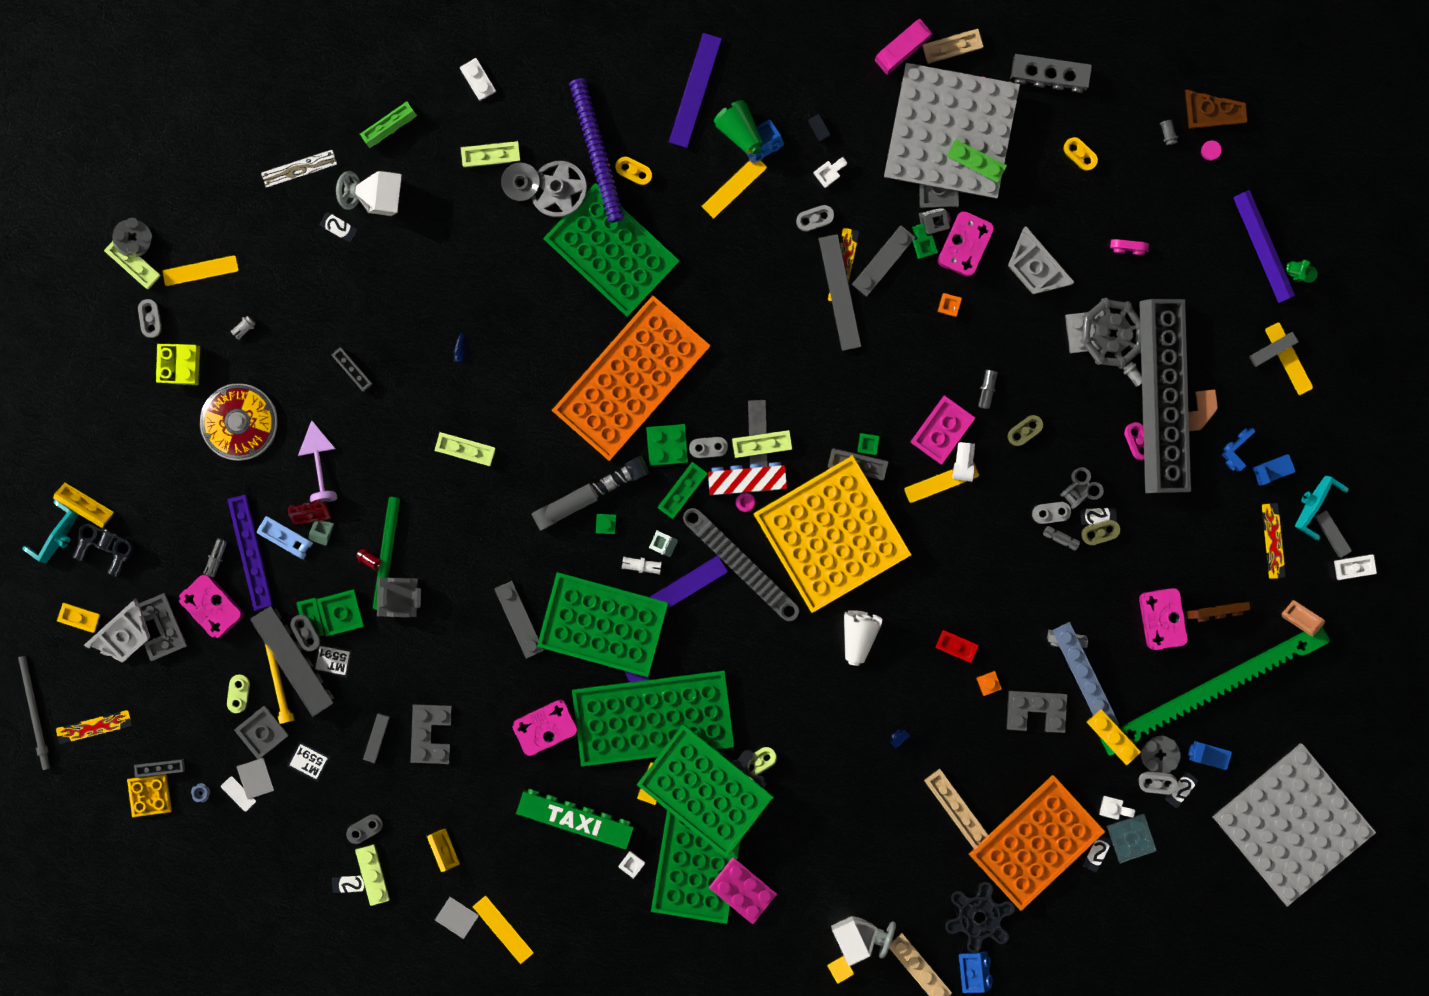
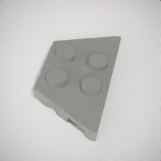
(1036, 266)
(122, 634)

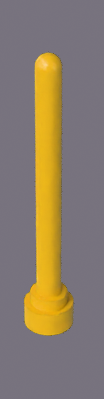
(285, 714)

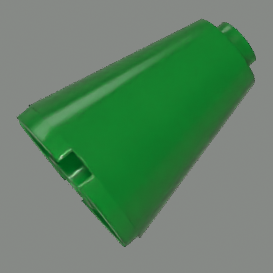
(739, 127)

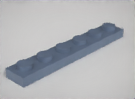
(1083, 671)

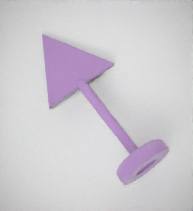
(315, 443)

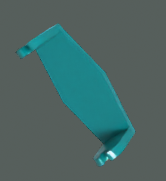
(1314, 502)
(57, 536)

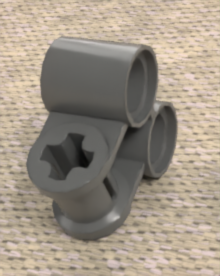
(1080, 490)

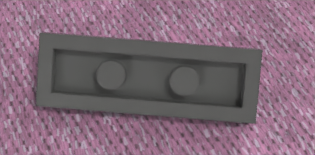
(870, 466)

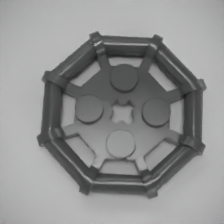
(1102, 330)

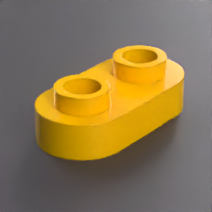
(1080, 154)
(634, 170)

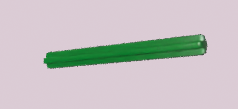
(388, 542)

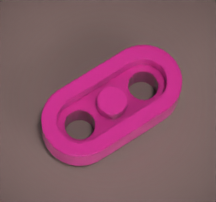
(1138, 248)
(1137, 441)

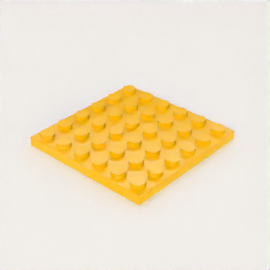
(832, 534)

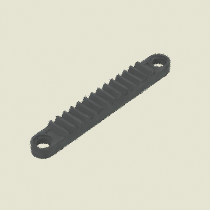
(741, 564)

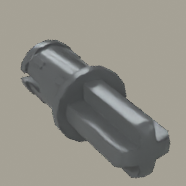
(988, 389)
(215, 558)

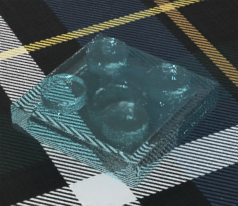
(1131, 838)

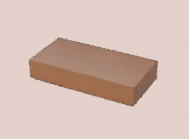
(1303, 618)

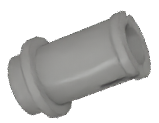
(244, 326)
(1133, 373)

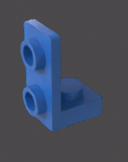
(1273, 469)

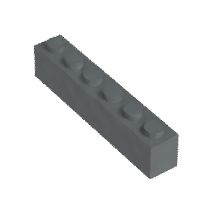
(292, 661)

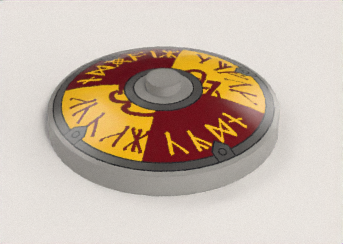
(238, 422)

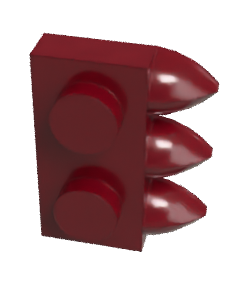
(309, 512)

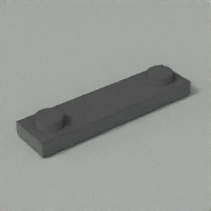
(883, 261)
(518, 619)

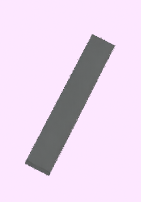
(839, 292)

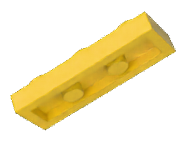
(83, 505)
(1113, 737)

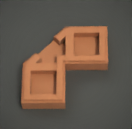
(1206, 407)

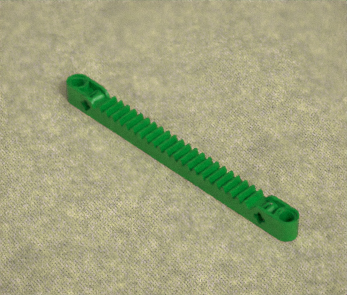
(1224, 681)

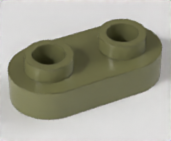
(1025, 431)
(1100, 532)

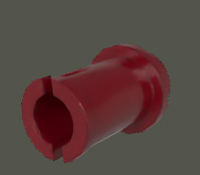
(365, 557)

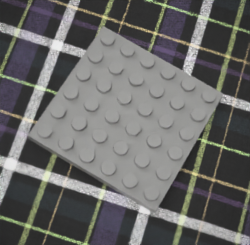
(944, 107)
(1294, 824)

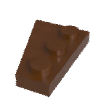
(1213, 111)
(1219, 611)

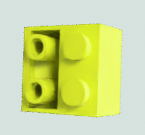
(178, 364)

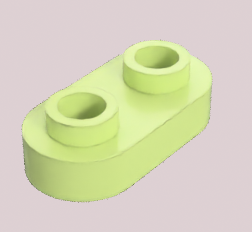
(240, 694)
(760, 764)

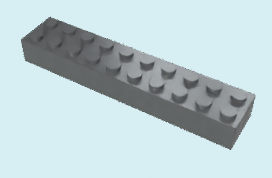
(1165, 396)

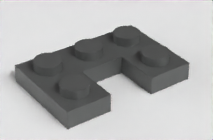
(171, 634)
(1021, 702)
(422, 720)

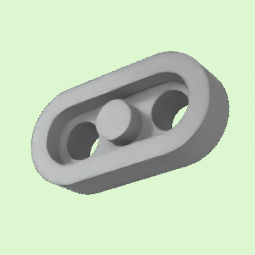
(815, 218)
(149, 319)
(708, 447)
(1051, 512)
(1157, 784)

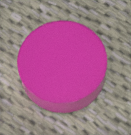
(1211, 150)
(745, 502)

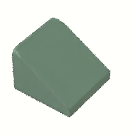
(321, 532)
(663, 543)

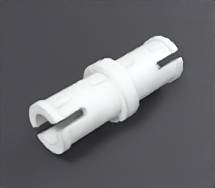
(641, 565)

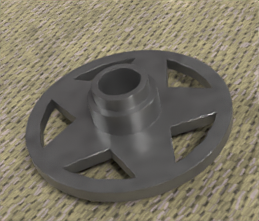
(559, 189)

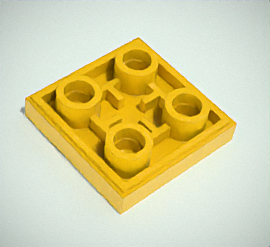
(149, 795)

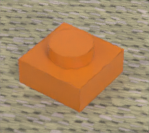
(949, 305)
(988, 683)

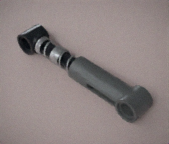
(588, 494)

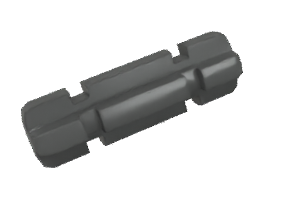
(1061, 538)

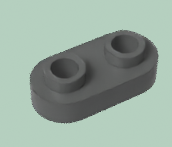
(304, 633)
(364, 828)

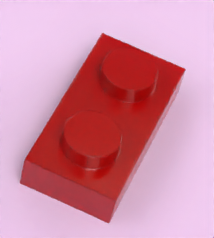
(956, 646)

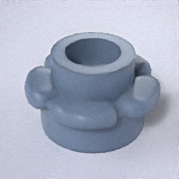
(195, 793)

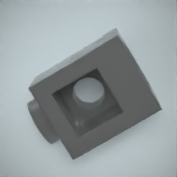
(941, 223)

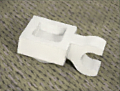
(828, 173)
(1113, 808)

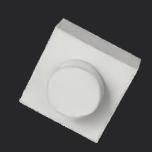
(631, 864)

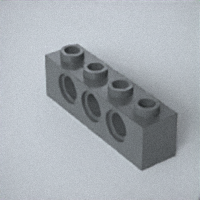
(1080, 71)

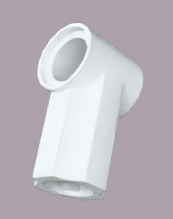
(964, 466)

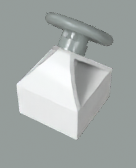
(376, 193)
(858, 937)

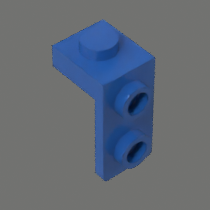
(1233, 460)
(1209, 755)

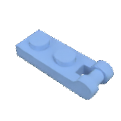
(283, 537)

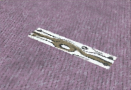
(299, 168)

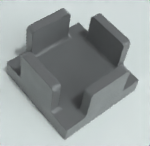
(398, 597)

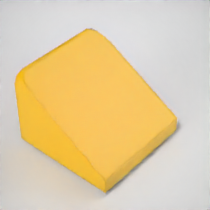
(840, 969)

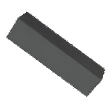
(1273, 349)
(352, 369)
(1332, 533)
(376, 738)
(159, 768)

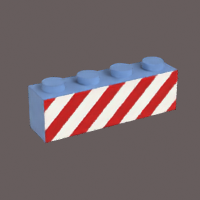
(747, 480)

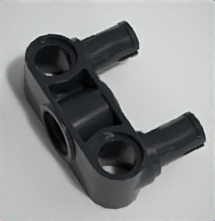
(107, 541)

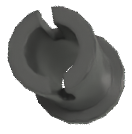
(1169, 132)

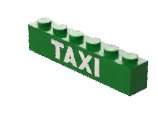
(574, 819)

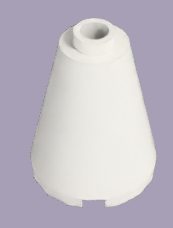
(859, 635)

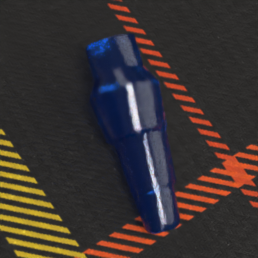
(459, 350)

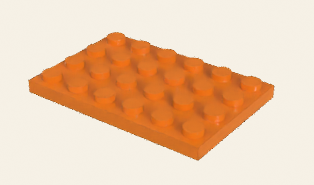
(1036, 842)

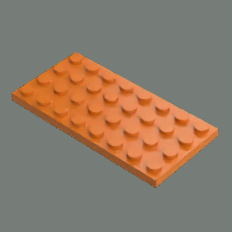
(631, 378)

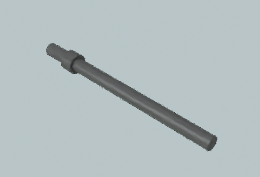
(42, 750)

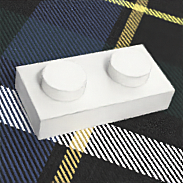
(477, 79)
(1355, 567)

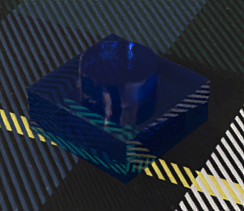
(899, 737)

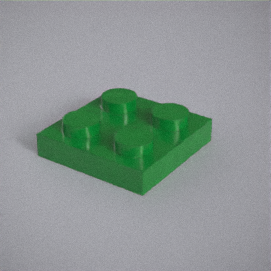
(667, 444)
(340, 612)

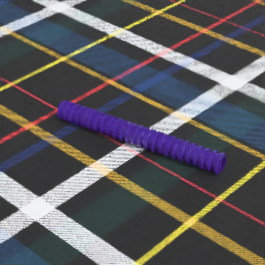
(596, 150)

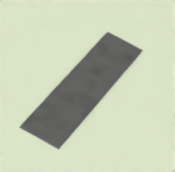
(757, 426)

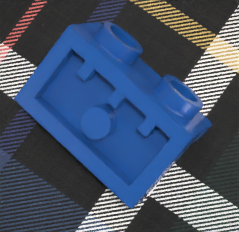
(771, 141)
(975, 972)

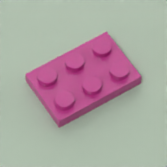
(942, 430)
(742, 890)

